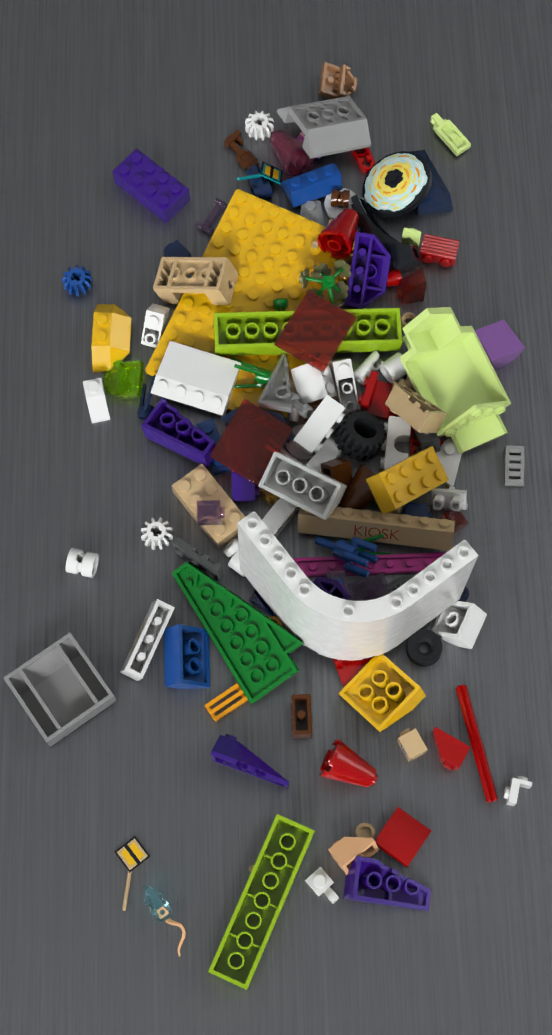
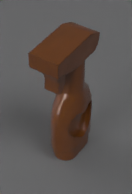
(243, 156)

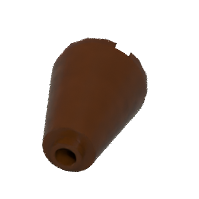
(358, 493)

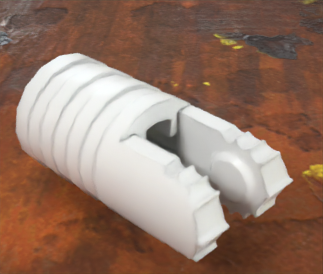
(370, 364)

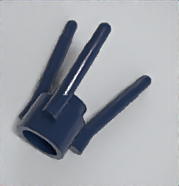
(145, 408)

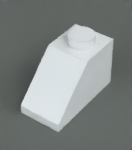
(96, 400)

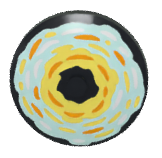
(397, 184)

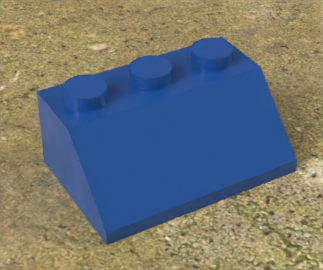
(312, 184)
(186, 657)

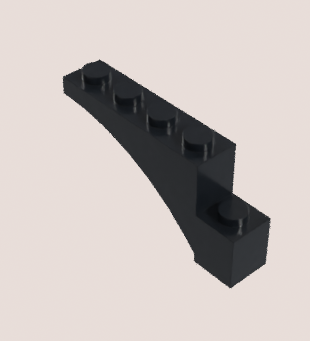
(403, 256)

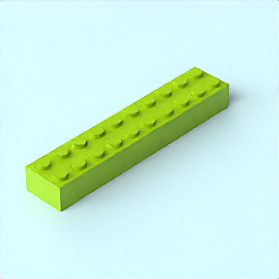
(258, 331)

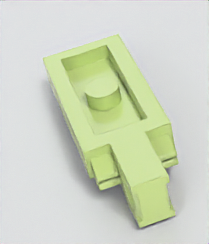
(450, 134)

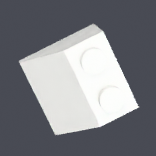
(460, 624)

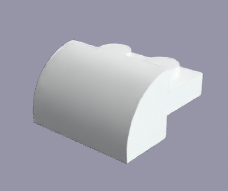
(313, 384)

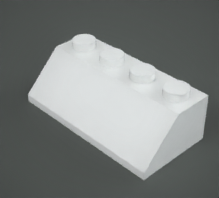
(302, 485)

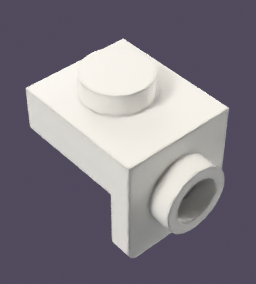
(512, 791)

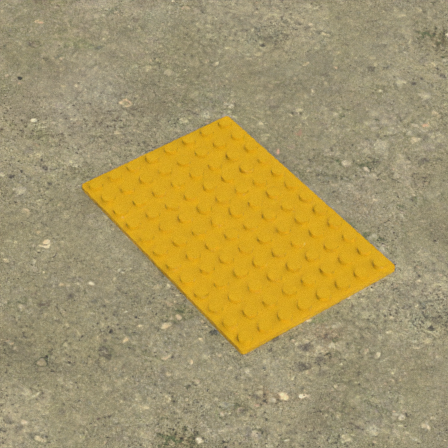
(269, 254)

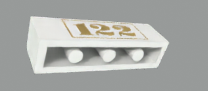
(147, 640)

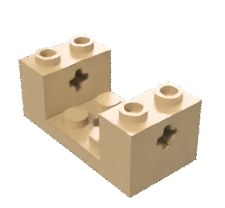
(212, 276)

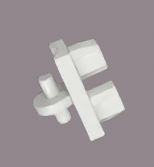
(449, 499)

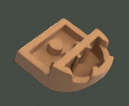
(336, 81)

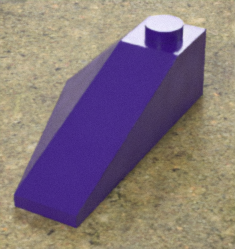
(237, 756)
(378, 884)

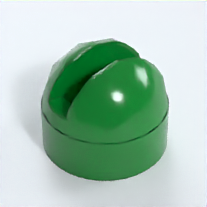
(281, 302)

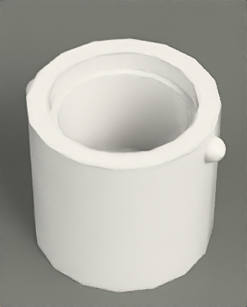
(392, 368)

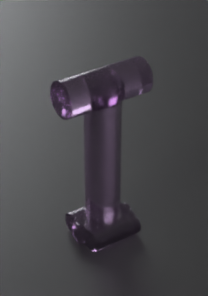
(205, 227)

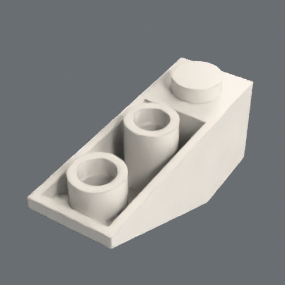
(345, 384)

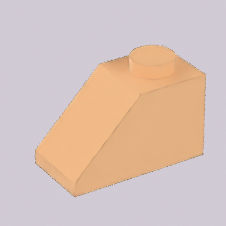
(348, 848)

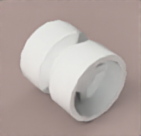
(82, 562)

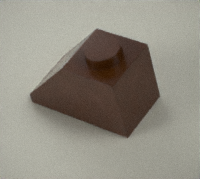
(338, 469)

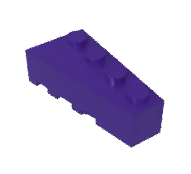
(177, 433)

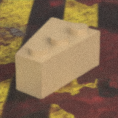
(415, 409)

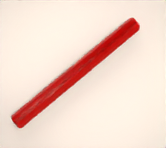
(476, 743)

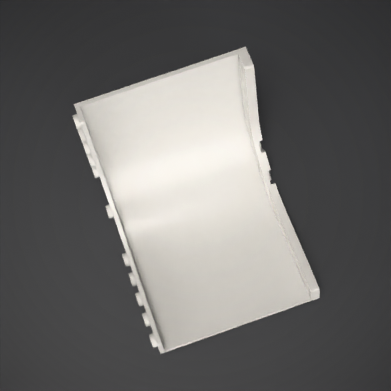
(342, 626)

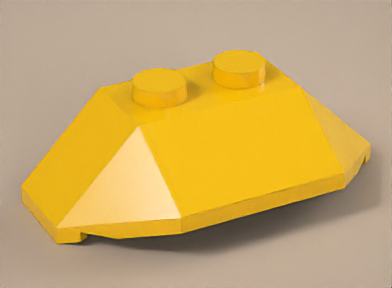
(109, 336)

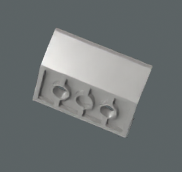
(329, 126)

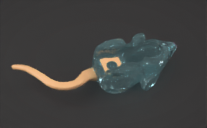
(161, 909)

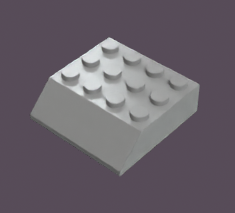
(60, 689)

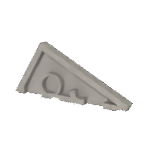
(277, 392)

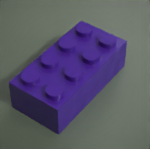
(151, 185)

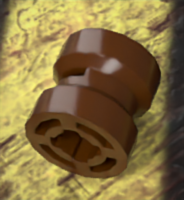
(340, 198)

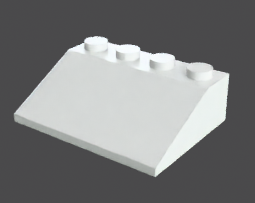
(196, 378)

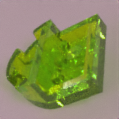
(124, 379)

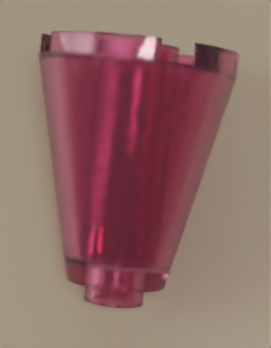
(290, 153)

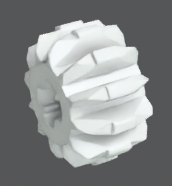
(259, 125)
(163, 528)

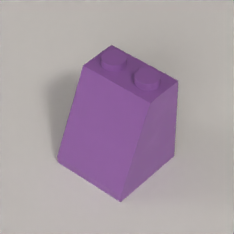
(499, 343)

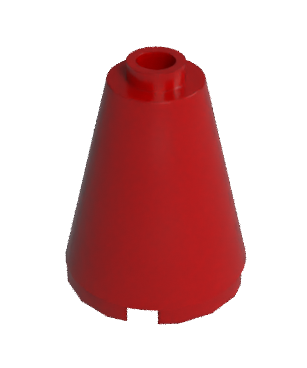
(339, 234)
(347, 766)

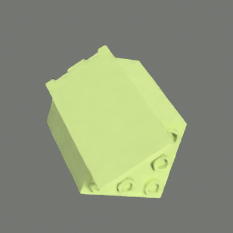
(456, 375)

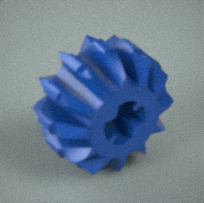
(72, 285)

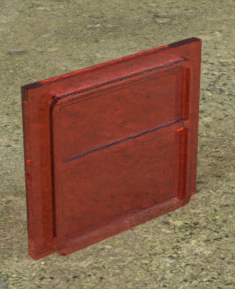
(315, 331)
(250, 441)

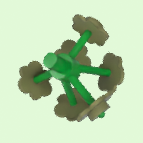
(322, 275)

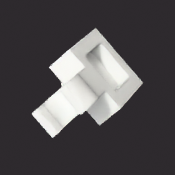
(321, 883)

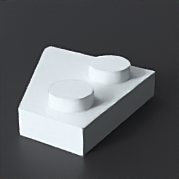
(450, 460)

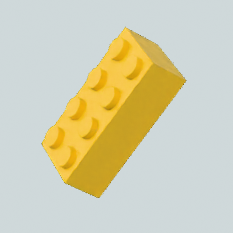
(407, 480)

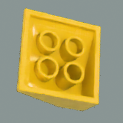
(382, 692)

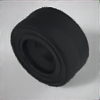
(428, 637)

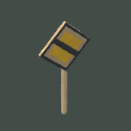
(131, 855)

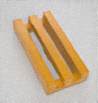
(240, 693)

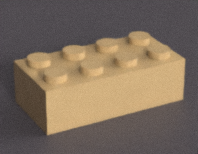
(201, 486)

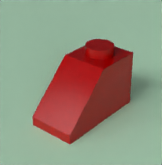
(449, 749)

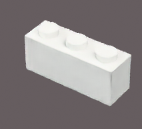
(319, 425)

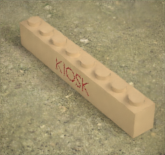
(396, 528)

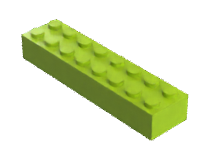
(261, 902)

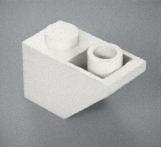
(155, 324)

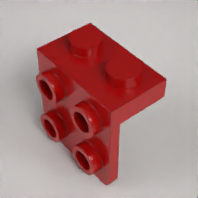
(375, 397)

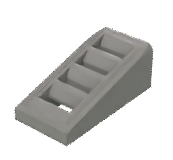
(509, 453)

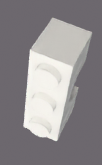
(397, 431)

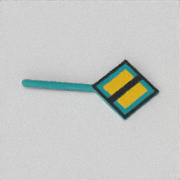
(267, 171)

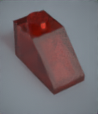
(412, 287)

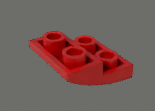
(402, 837)

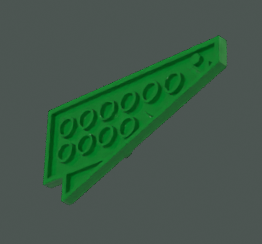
(246, 638)

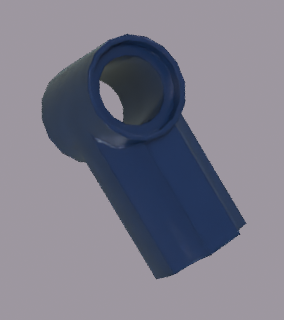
(259, 186)

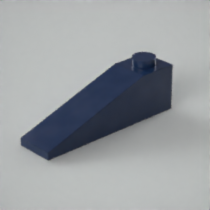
(438, 198)

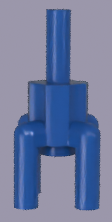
(350, 553)

